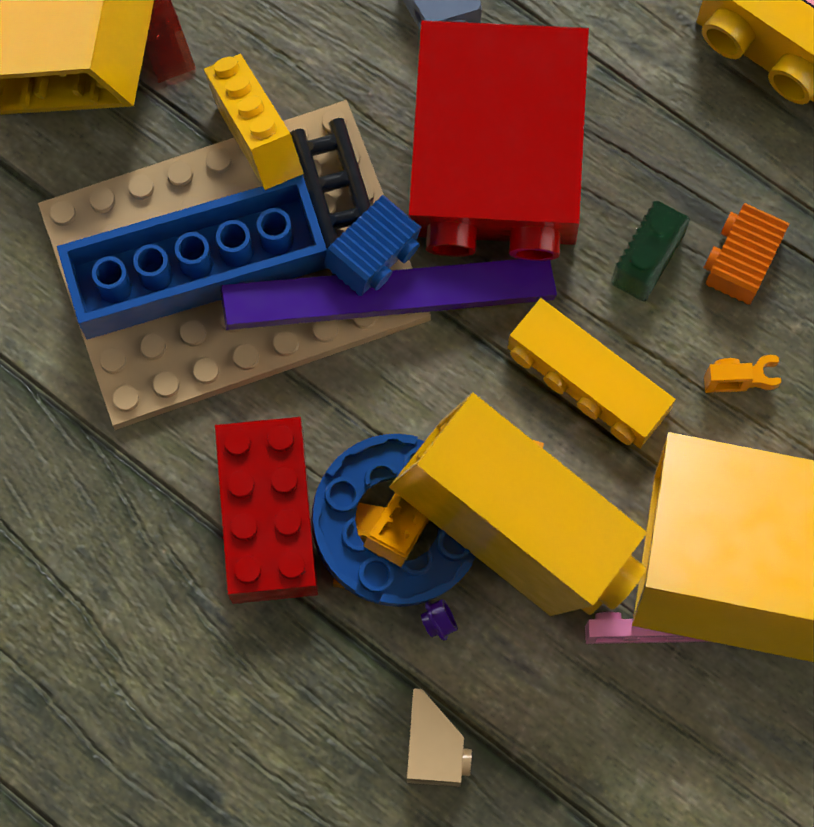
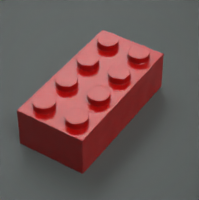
(265, 510)

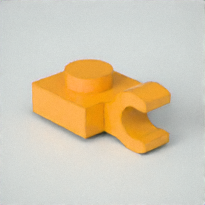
(733, 376)

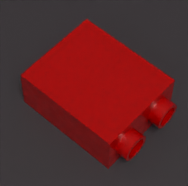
(499, 137)

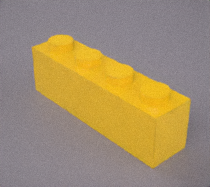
(253, 121)
(590, 374)

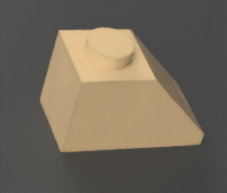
(435, 746)

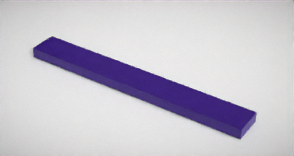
(403, 293)

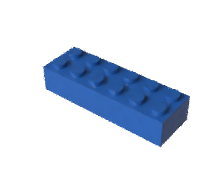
(188, 255)

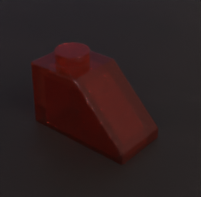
(166, 43)

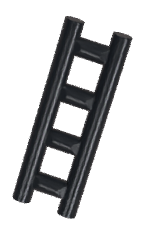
(317, 186)

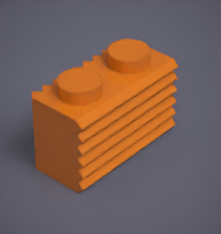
(746, 254)

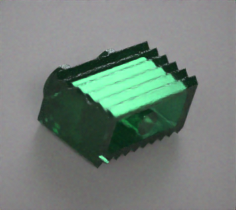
(650, 250)

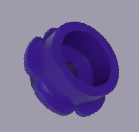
(439, 619)

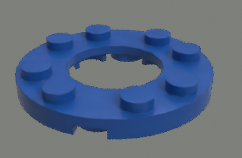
(341, 547)

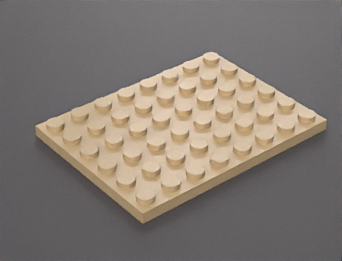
(191, 352)

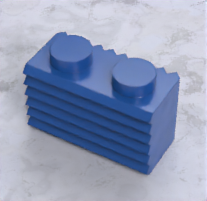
(373, 246)

